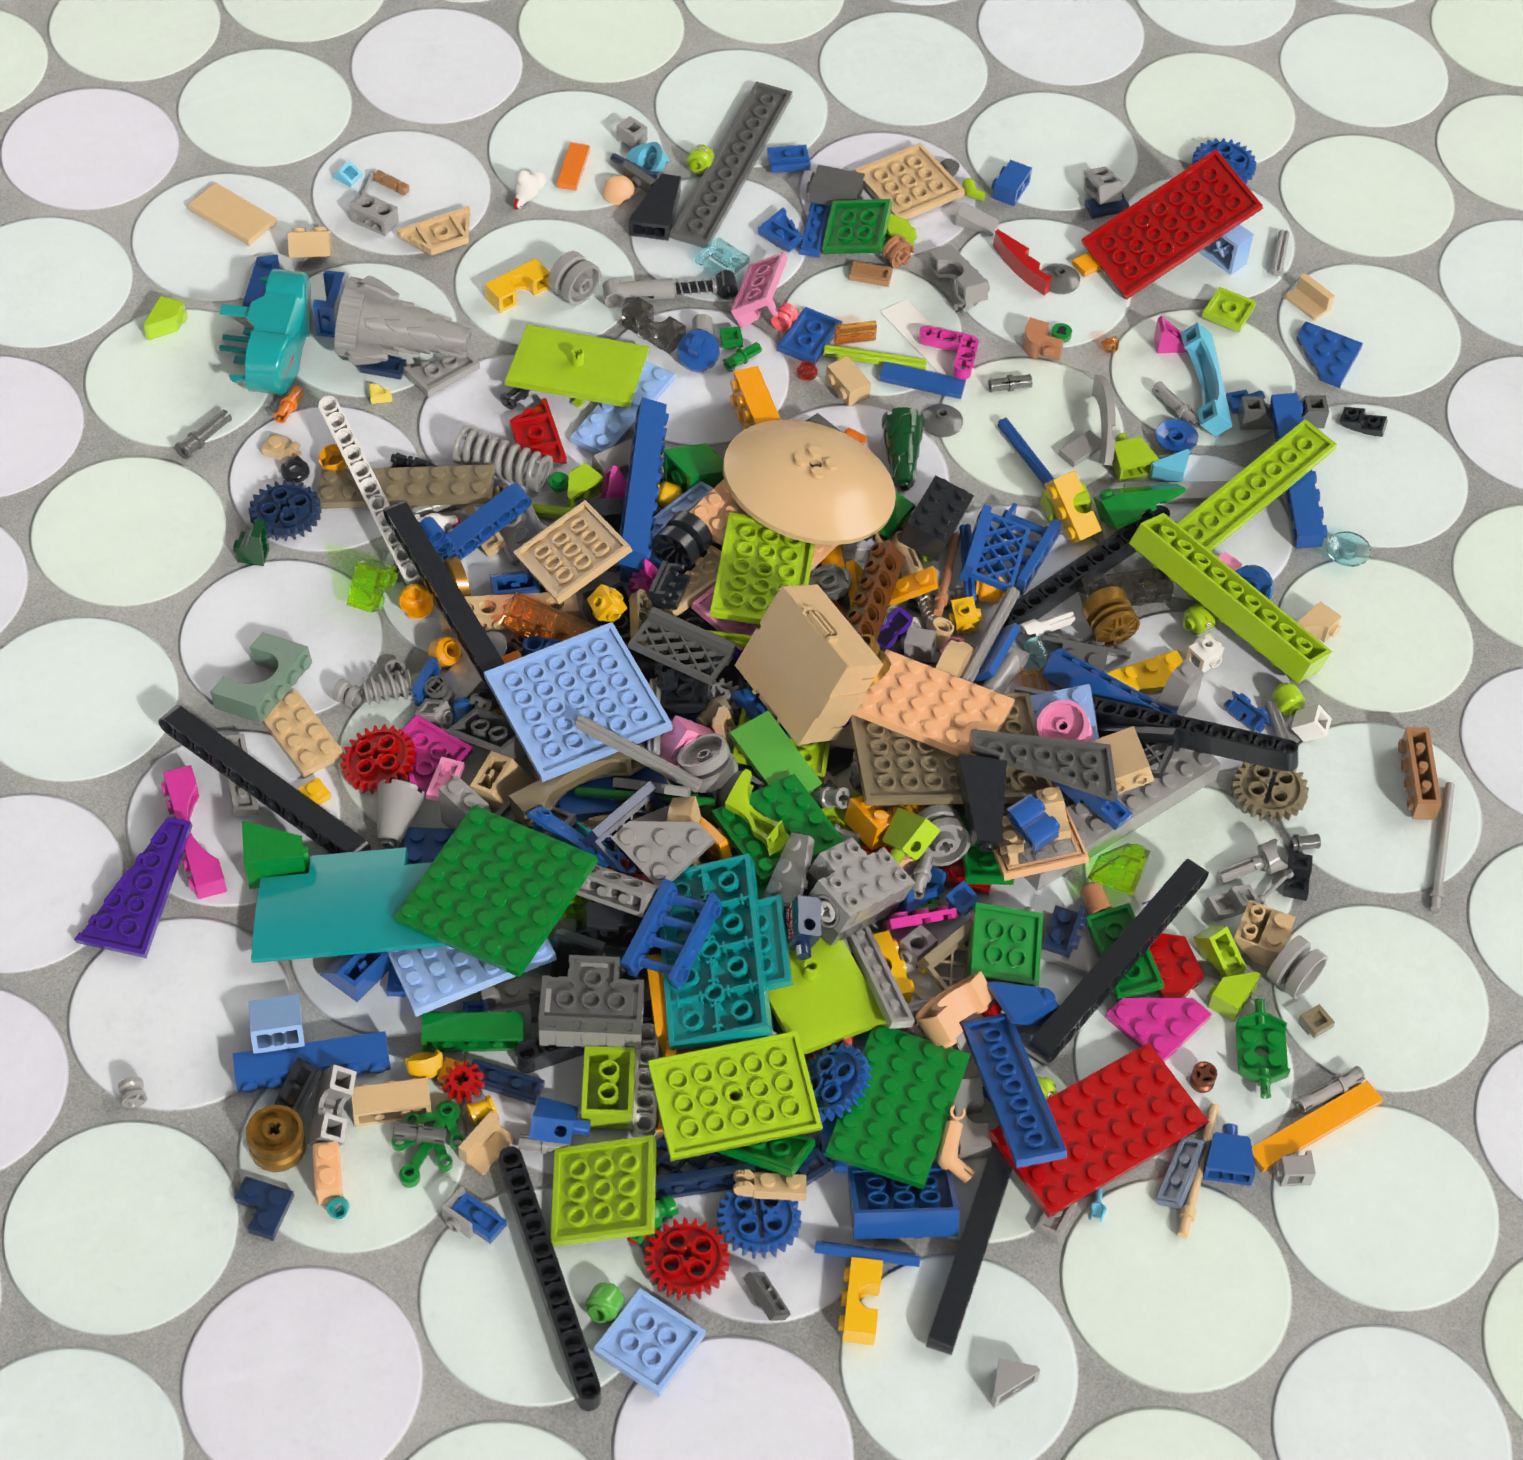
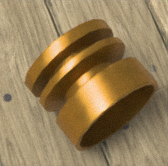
(1110, 616)

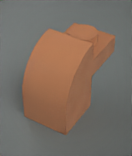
(1037, 340)

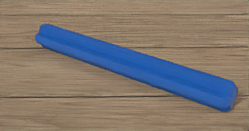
(1025, 451)
(969, 587)

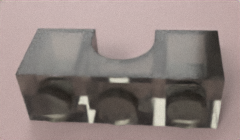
(639, 318)

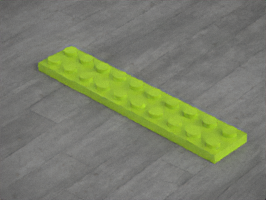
(1258, 485)

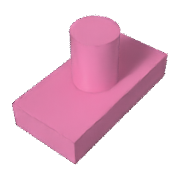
(445, 771)

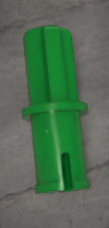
(741, 356)

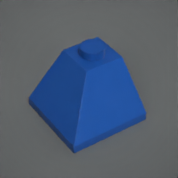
(1024, 1003)

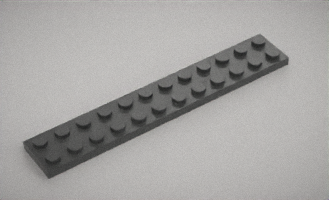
(731, 165)

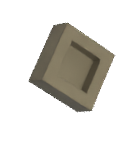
(1316, 1021)

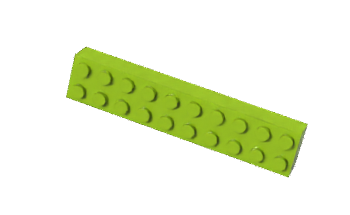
(1230, 598)

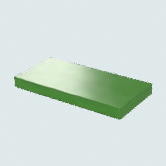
(772, 752)

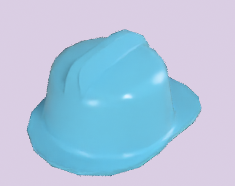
(649, 157)

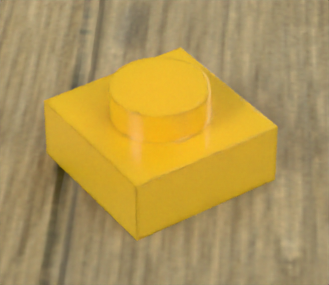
(316, 791)

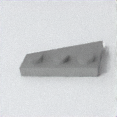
(440, 374)
(791, 869)

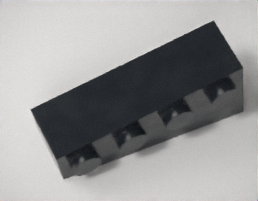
(609, 925)

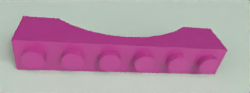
(205, 869)

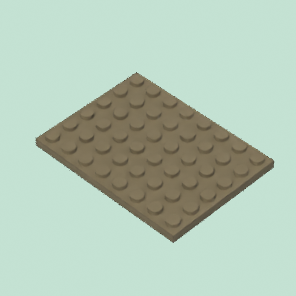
(912, 773)

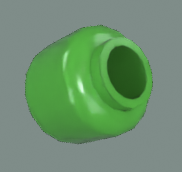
(604, 1302)

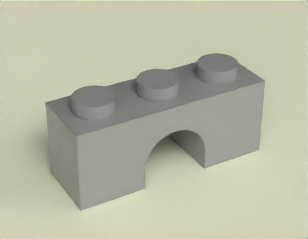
(334, 1089)
(974, 1137)

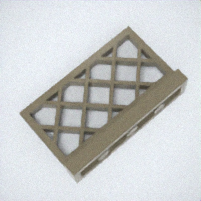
(945, 949)

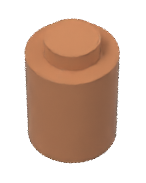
(1094, 898)

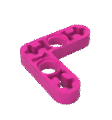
(935, 338)

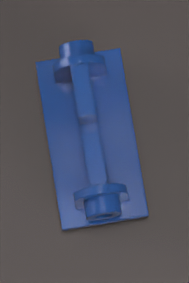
(1242, 705)

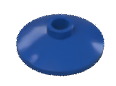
(1176, 435)

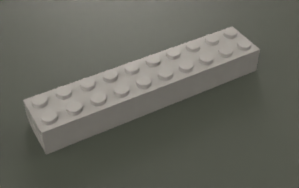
(1184, 775)

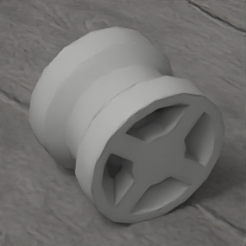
(132, 1092)

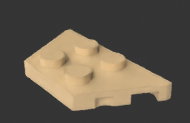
(439, 232)

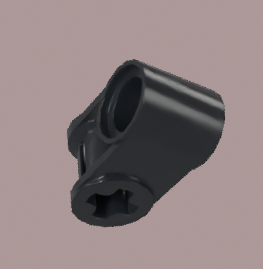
(667, 676)

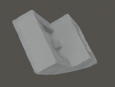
(1231, 903)

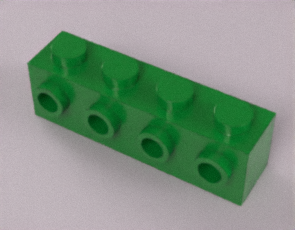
(472, 1031)

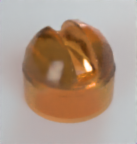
(1111, 344)

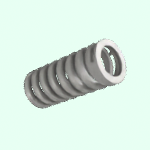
(502, 454)

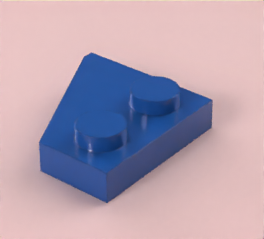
(781, 231)

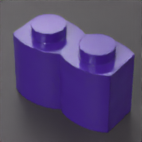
(895, 626)

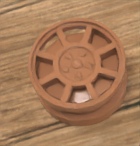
(897, 251)

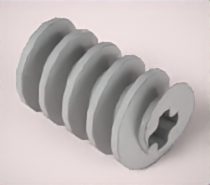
(387, 687)

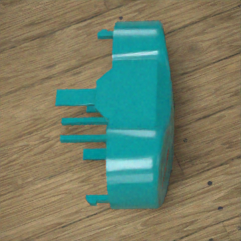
(279, 332)

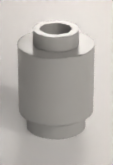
(702, 322)

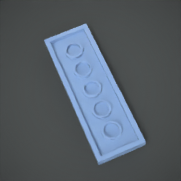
(610, 423)

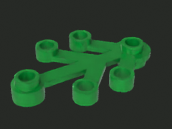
(441, 1120)

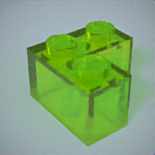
(369, 584)

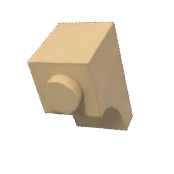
(1321, 622)
(1055, 807)

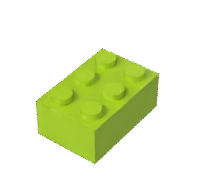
(608, 1087)

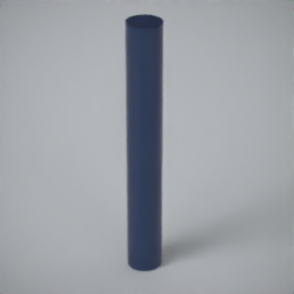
(619, 159)

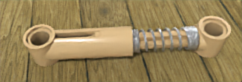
(942, 626)

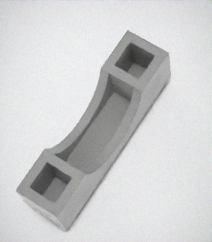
(970, 284)

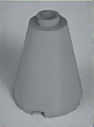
(396, 809)

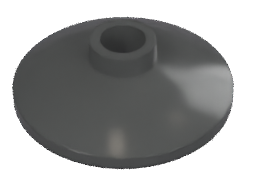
(1064, 278)
(942, 420)

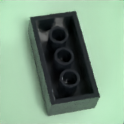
(936, 518)

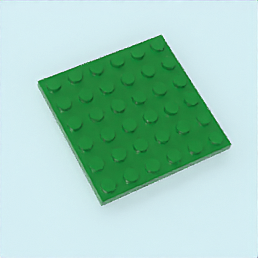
(496, 890)

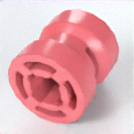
(786, 316)

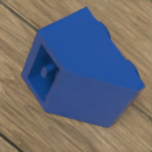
(513, 582)
(357, 972)

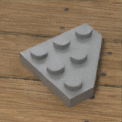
(663, 847)

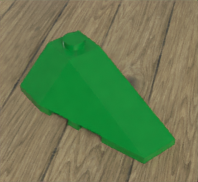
(1125, 505)

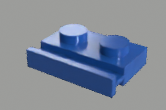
(788, 158)

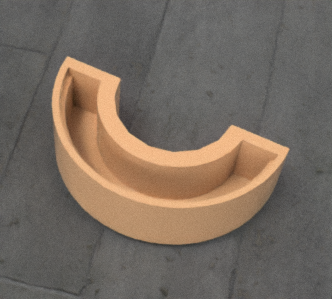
(942, 1013)

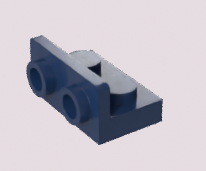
(1063, 930)

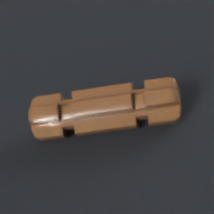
(391, 182)

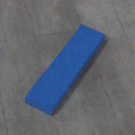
(815, 230)
(922, 380)
(849, 1251)

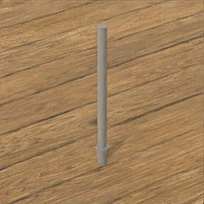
(1436, 894)

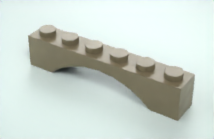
(549, 792)

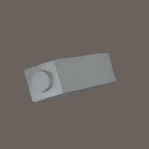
(1182, 688)

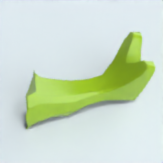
(763, 828)

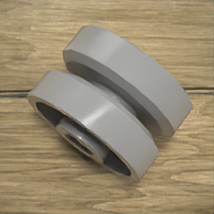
(574, 277)
(709, 760)
(953, 838)
(1297, 967)

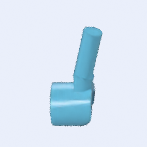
(1097, 1208)

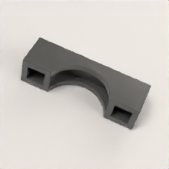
(1255, 412)

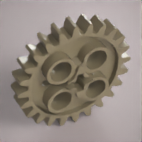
(1286, 798)

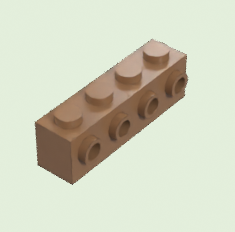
(1420, 773)

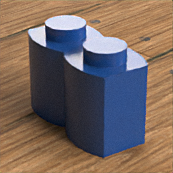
(1033, 823)

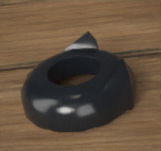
(296, 476)

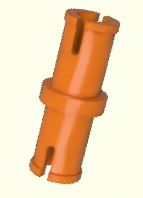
(288, 404)

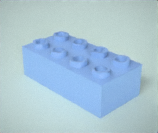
(1230, 250)

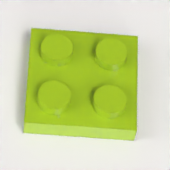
(1229, 309)

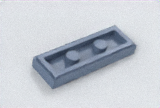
(1181, 1172)

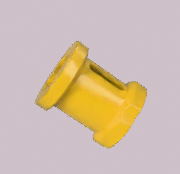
(480, 1109)

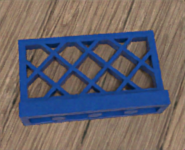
(979, 540)

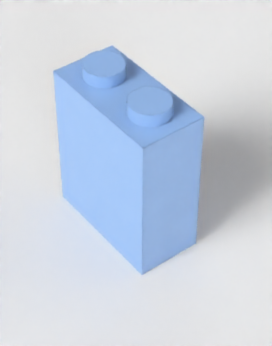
(276, 1023)

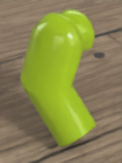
(971, 190)

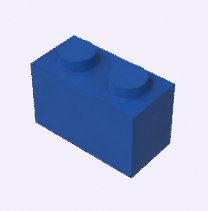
(1011, 182)

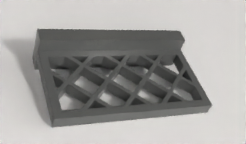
(686, 637)

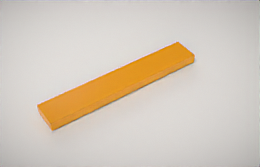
(1316, 1125)

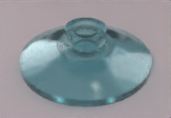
(1348, 549)

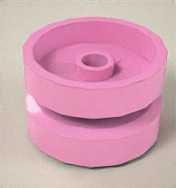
(1064, 721)

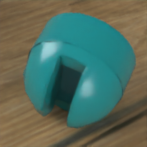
(340, 1212)

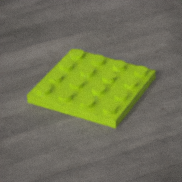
(604, 1191)

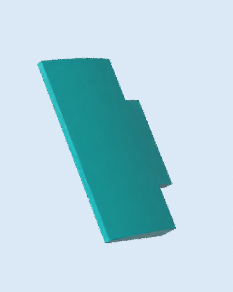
(338, 908)
(737, 963)

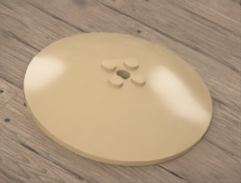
(828, 504)

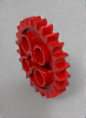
(378, 757)
(682, 1280)

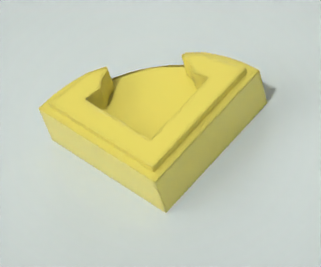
(379, 394)

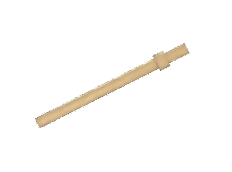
(1188, 1210)

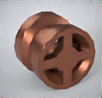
(1200, 1071)

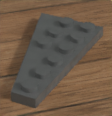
(1067, 762)

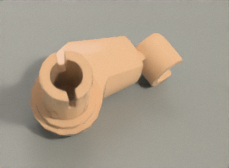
(948, 1148)

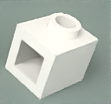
(1311, 723)

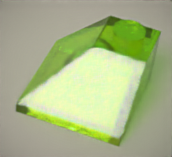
(1121, 867)

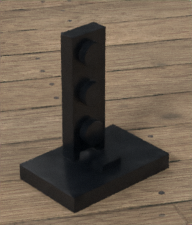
(572, 943)

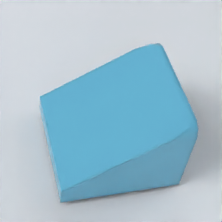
(348, 174)

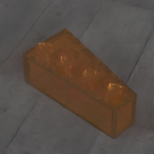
(535, 618)

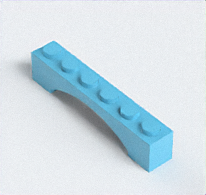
(1214, 412)

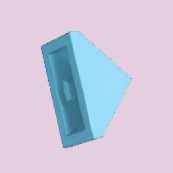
(1170, 468)

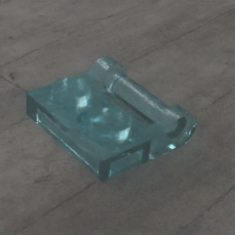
(724, 254)

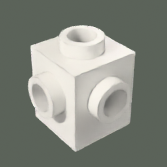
(1205, 653)

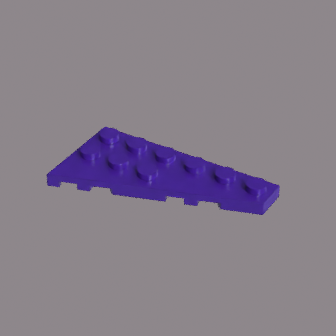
(137, 901)

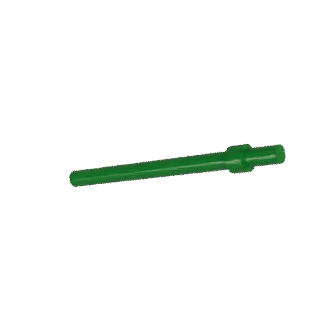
(625, 795)

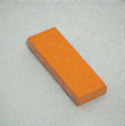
(573, 166)

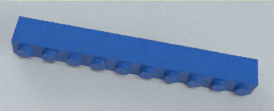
(642, 481)

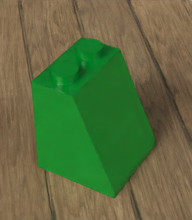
(692, 464)
(272, 853)

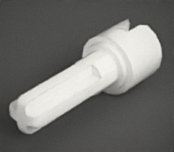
(1035, 628)

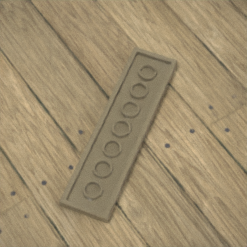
(413, 484)

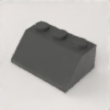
(488, 731)

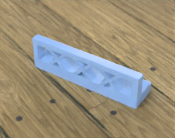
(685, 502)

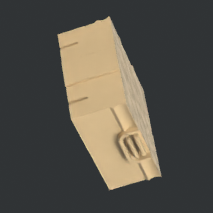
(808, 664)

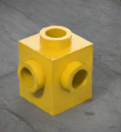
(606, 603)
(965, 615)

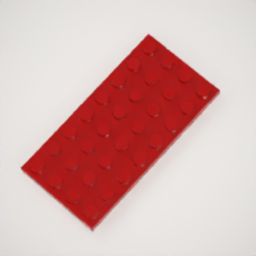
(1171, 224)
(1109, 1128)

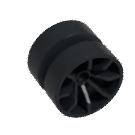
(682, 540)

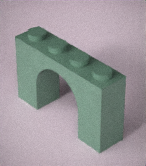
(259, 699)

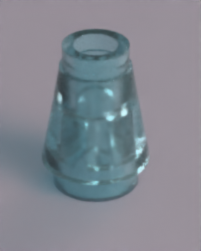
(1037, 651)

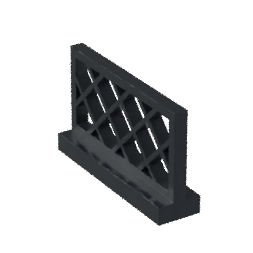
(1151, 740)

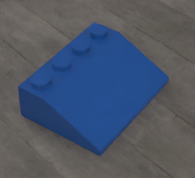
(899, 1210)

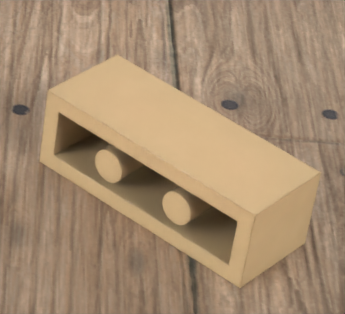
(390, 1101)

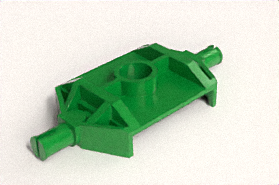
(1267, 1033)

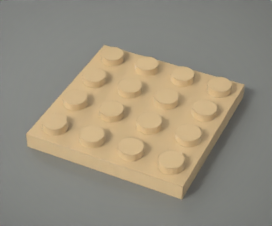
(911, 181)
(572, 551)

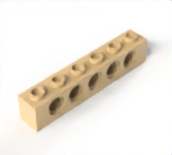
(490, 608)

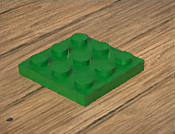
(857, 226)
(1005, 944)

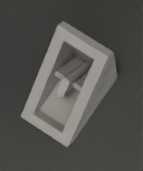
(1012, 1379)

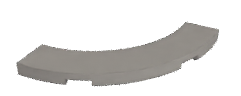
(1108, 417)
(661, 788)

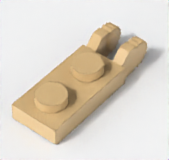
(769, 1185)

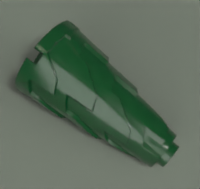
(902, 440)

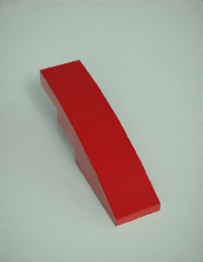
(1018, 259)

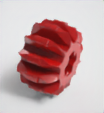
(468, 1088)

